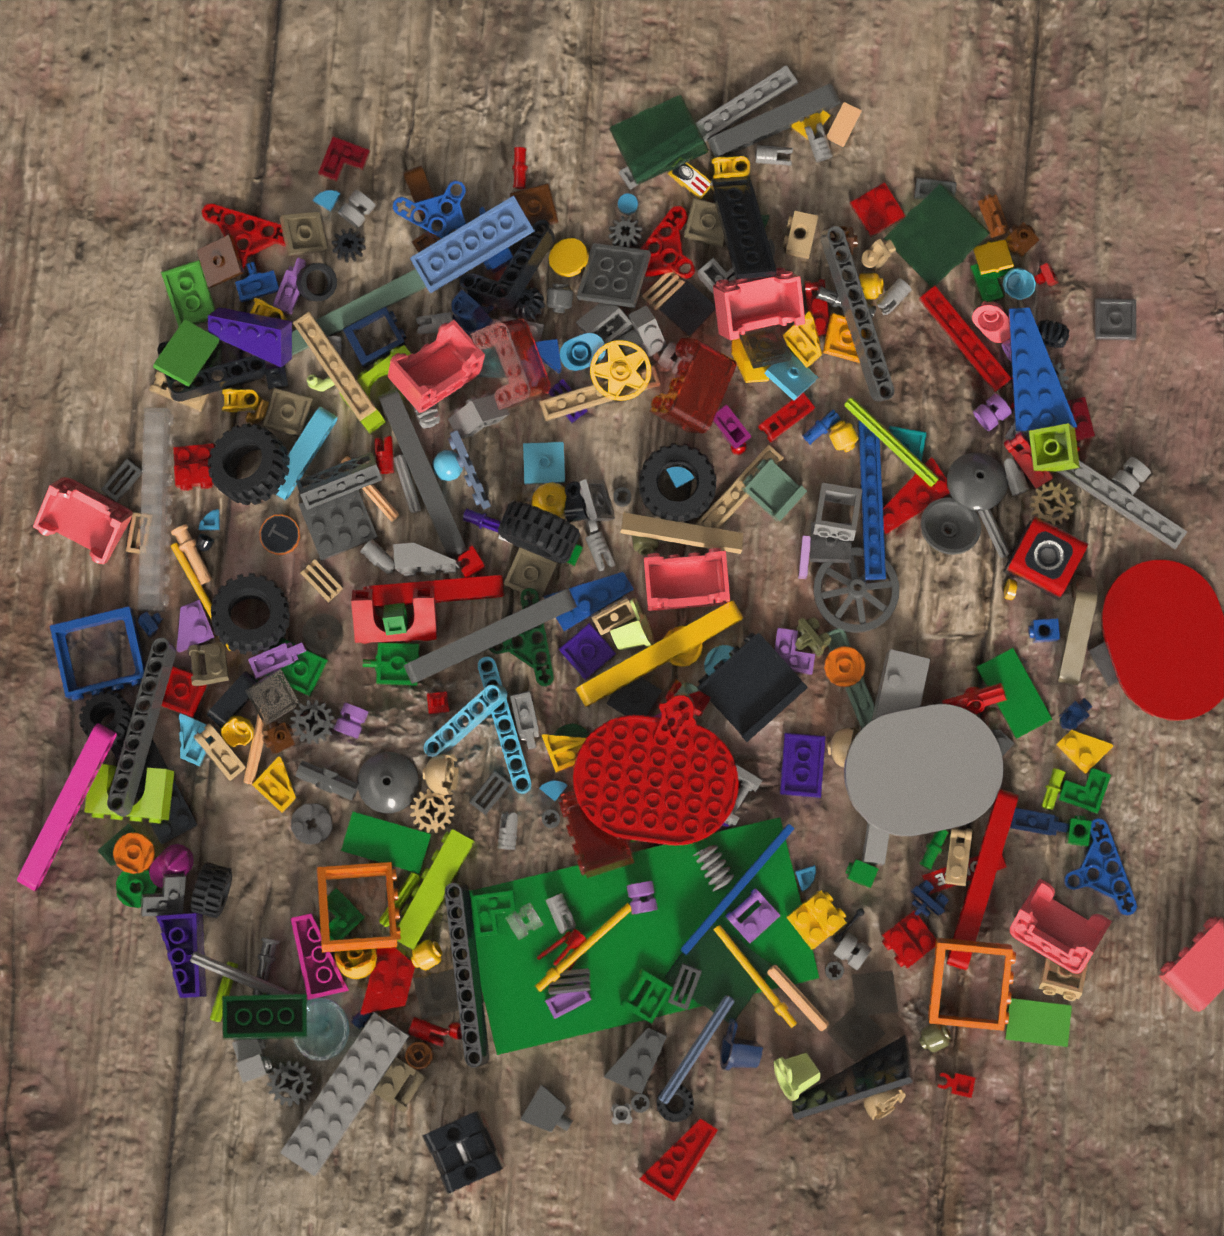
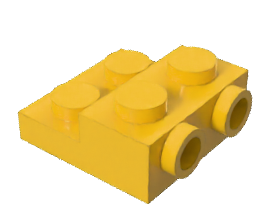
(817, 919)

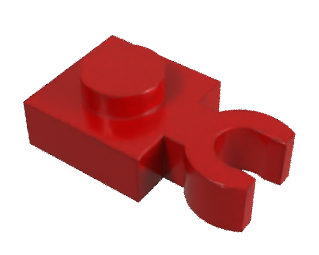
(961, 1084)

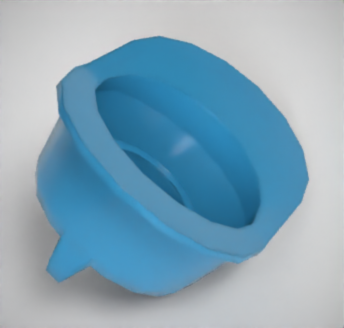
(579, 351)

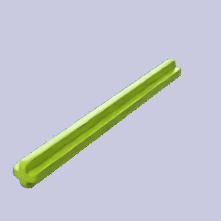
(891, 441)

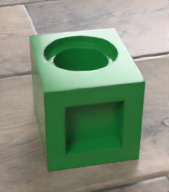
(395, 619)
(1072, 838)
(861, 873)

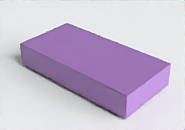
(566, 1002)

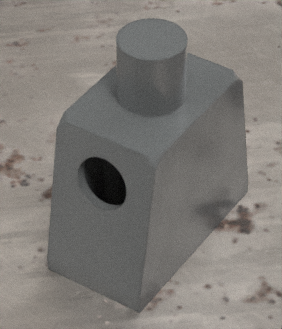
(546, 1111)

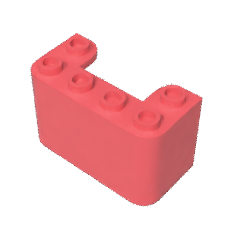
(758, 303)
(437, 367)
(686, 580)
(1200, 968)

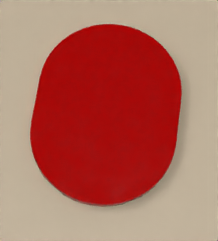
(1166, 639)
(655, 791)

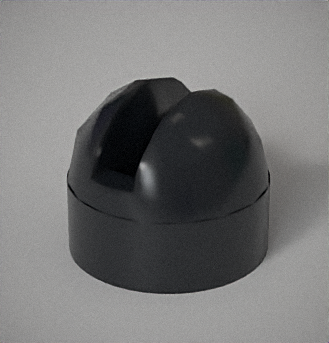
(204, 542)

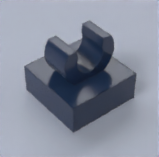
(150, 623)

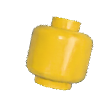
(871, 285)
(843, 436)
(426, 955)

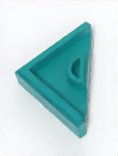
(911, 439)

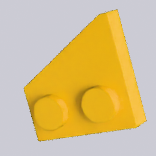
(804, 341)
(1083, 749)
(562, 750)
(276, 785)

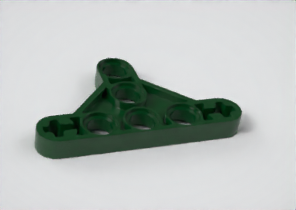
(529, 649)

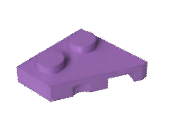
(193, 626)

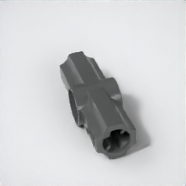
(327, 780)

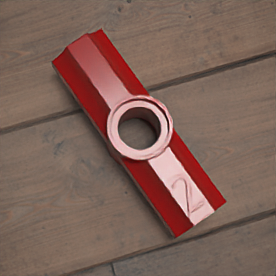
(976, 699)

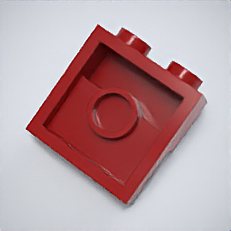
(192, 466)
(909, 940)

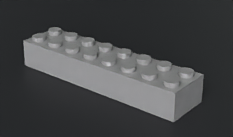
(345, 1094)

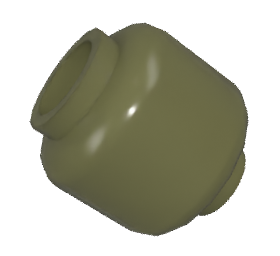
(644, 545)
(935, 1037)

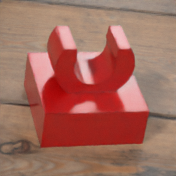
(1047, 275)
(438, 702)

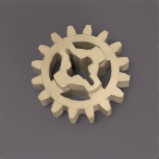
(1043, 502)
(423, 812)

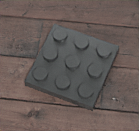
(614, 275)
(339, 525)

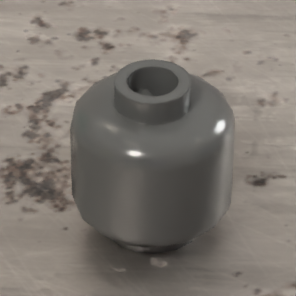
(559, 297)

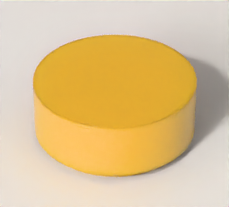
(1010, 589)

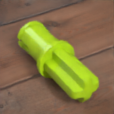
(1053, 789)

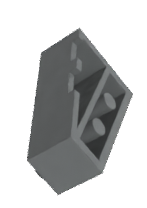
(638, 1061)

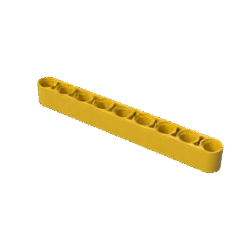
(659, 653)

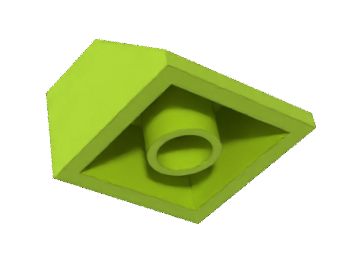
(1054, 448)

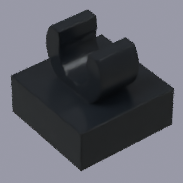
(276, 378)

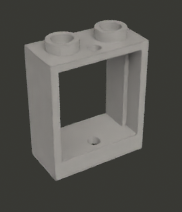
(839, 495)
(875, 846)

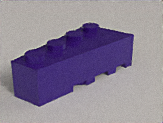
(253, 333)
(183, 937)

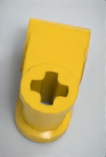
(729, 167)
(264, 309)
(236, 400)

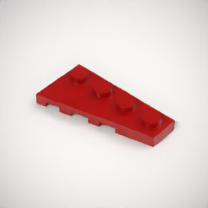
(914, 498)
(677, 1164)

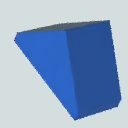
(549, 353)

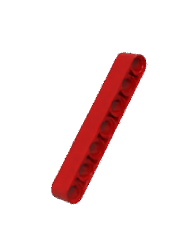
(445, 590)

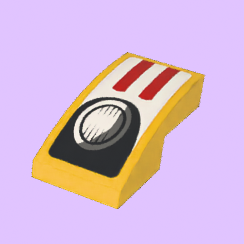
(691, 179)

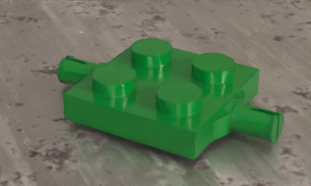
(390, 663)

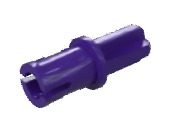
(481, 520)

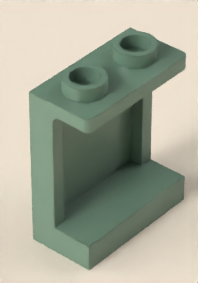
(773, 489)

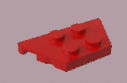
(388, 981)

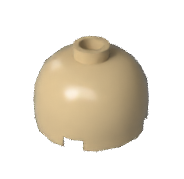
(840, 744)
(441, 774)
(883, 1103)

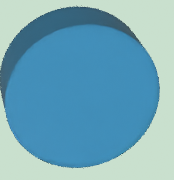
(627, 204)

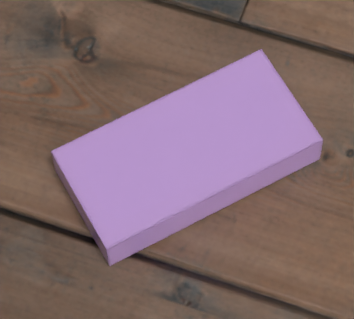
(804, 557)

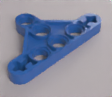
(433, 211)
(1105, 882)

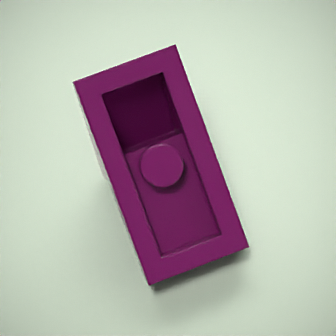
(731, 427)

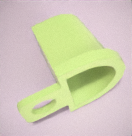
(633, 632)
(796, 1074)

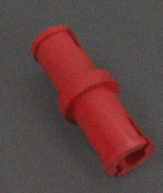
(519, 167)

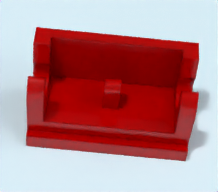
(472, 563)

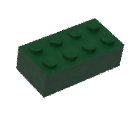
(264, 1016)

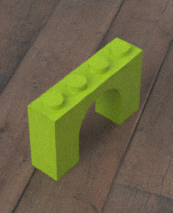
(367, 379)
(153, 804)

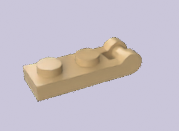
(195, 403)
(220, 752)
(958, 857)

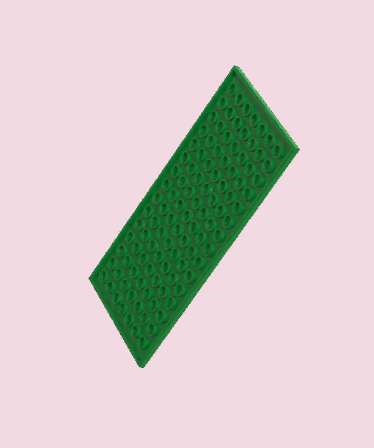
(638, 941)

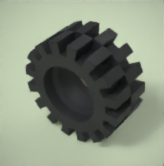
(677, 1116)

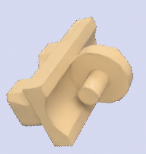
(877, 254)

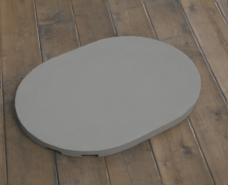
(923, 770)

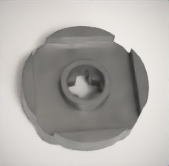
(323, 821)

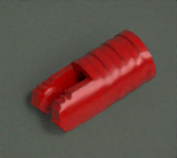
(384, 455)
(422, 1029)

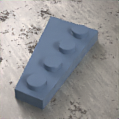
(471, 477)

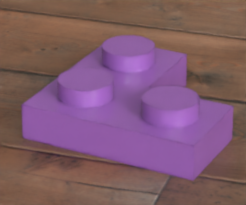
(785, 647)

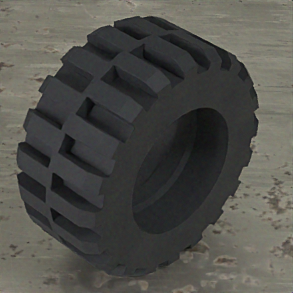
(230, 451)
(683, 456)
(538, 531)
(243, 589)

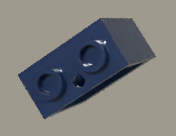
(383, 352)

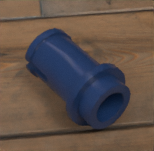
(359, 1020)

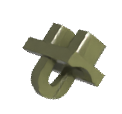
(809, 637)

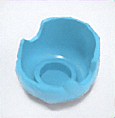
(1019, 283)
(446, 465)

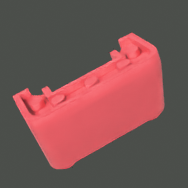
(83, 517)
(1057, 929)

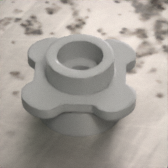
(616, 1113)

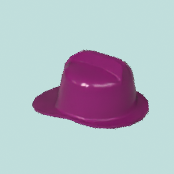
(173, 860)

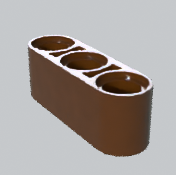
(418, 186)

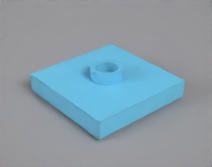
(791, 376)
(544, 463)

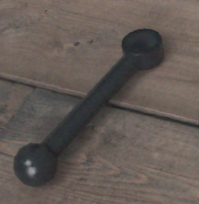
(860, 912)

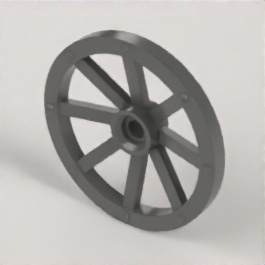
(855, 595)

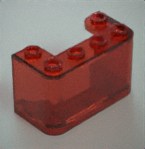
(519, 361)
(696, 388)
(596, 848)

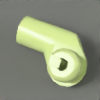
(318, 383)

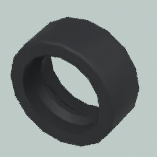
(331, 282)

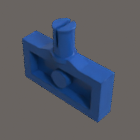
(256, 284)

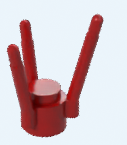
(574, 940)

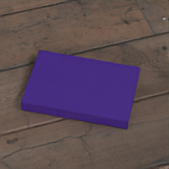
(802, 765)

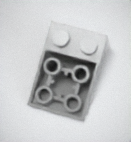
(414, 558)

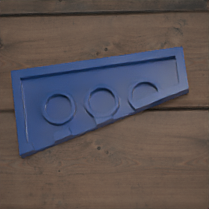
(593, 597)

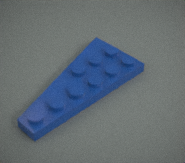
(1036, 388)

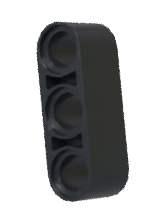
(232, 700)

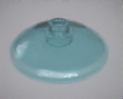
(319, 1043)

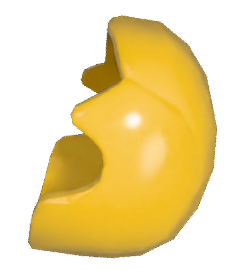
(237, 731)

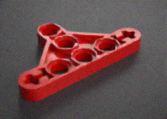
(255, 237)
(668, 245)

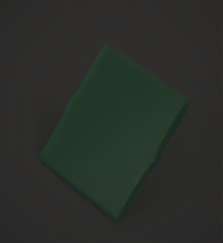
(659, 139)
(937, 235)
(720, 973)

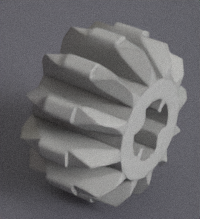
(429, 417)

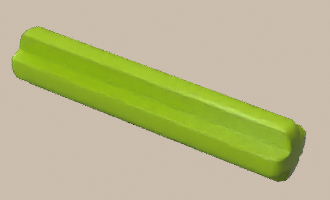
(403, 894)
(224, 990)

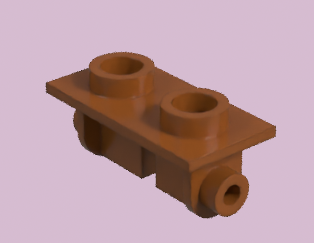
(993, 215)

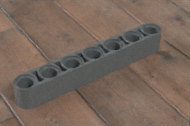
(773, 121)

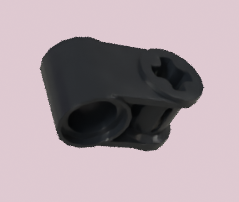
(574, 503)

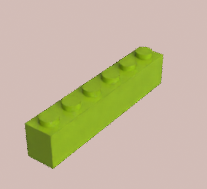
(432, 890)

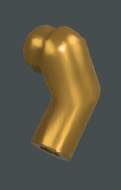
(259, 414)

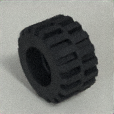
(103, 705)
(211, 890)

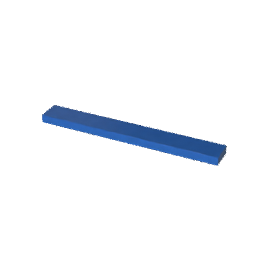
(871, 504)
(737, 889)

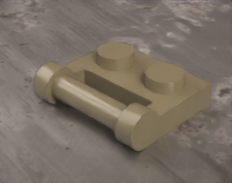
(215, 663)
(393, 1082)

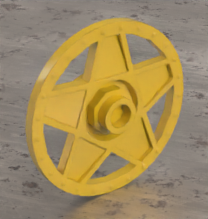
(620, 370)

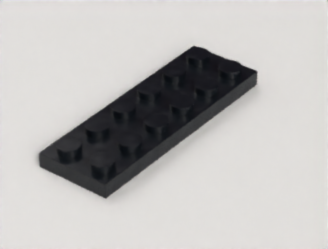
(743, 227)
(180, 815)

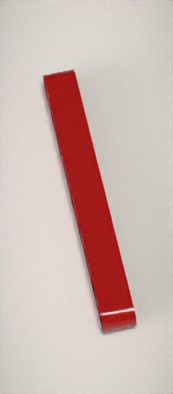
(984, 875)

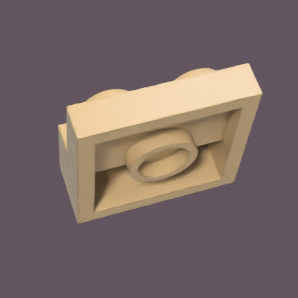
(1061, 981)

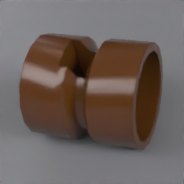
(419, 1055)

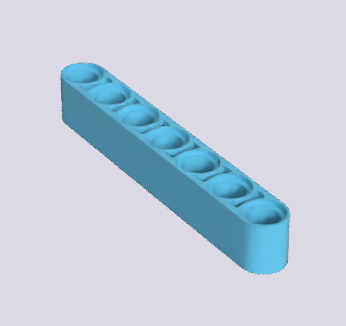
(509, 734)

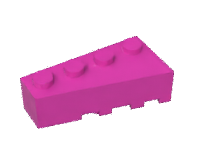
(317, 967)

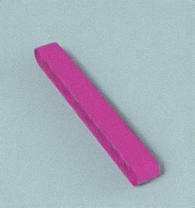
(66, 807)

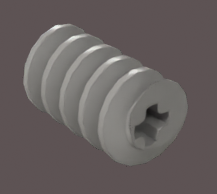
(714, 867)

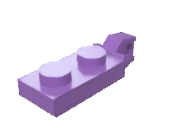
(288, 291)
(275, 658)

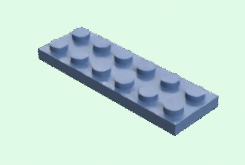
(472, 244)

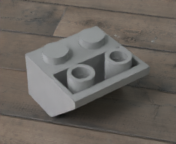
(605, 321)

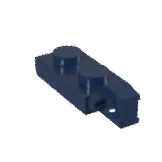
(1037, 822)

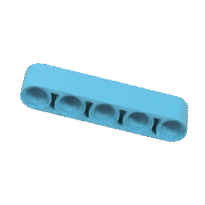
(306, 448)
(474, 718)

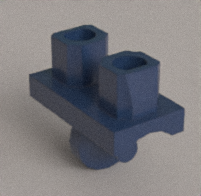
(1075, 714)
(935, 905)

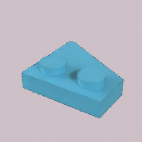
(190, 749)

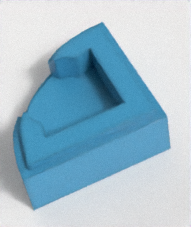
(327, 199)
(679, 475)
(210, 521)
(553, 789)
(806, 877)

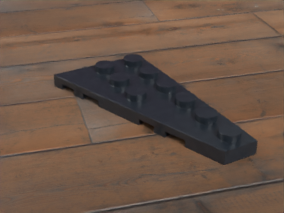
(870, 1076)

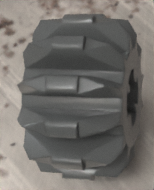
(625, 225)

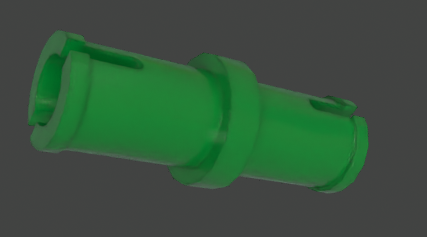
(933, 849)

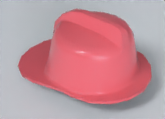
(992, 321)

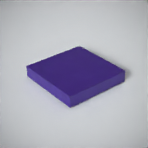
(587, 651)

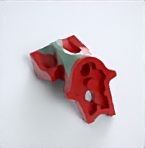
(682, 704)

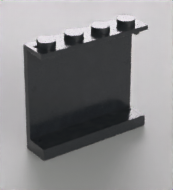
(752, 686)

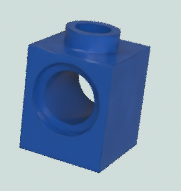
(1053, 628)

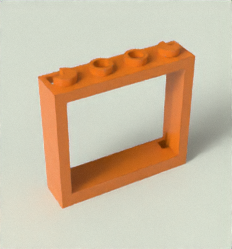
(358, 871)
(970, 946)

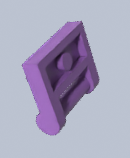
(757, 921)

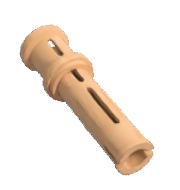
(188, 546)

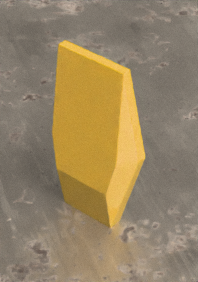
(744, 365)

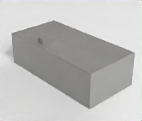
(900, 683)

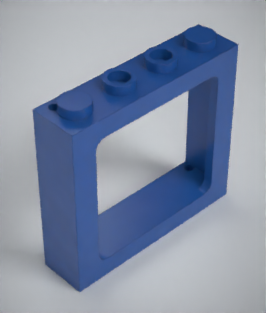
(59, 634)

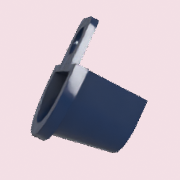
(470, 313)
(737, 1051)

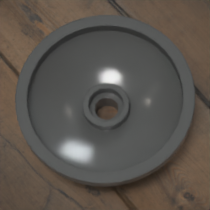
(970, 490)
(950, 516)
(389, 797)

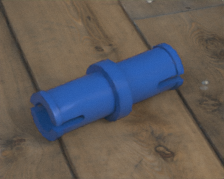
(821, 427)

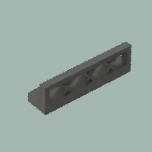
(340, 482)

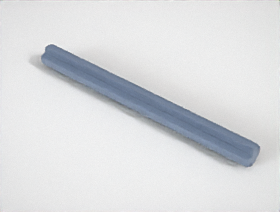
(696, 1049)

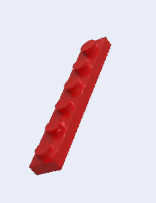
(965, 339)

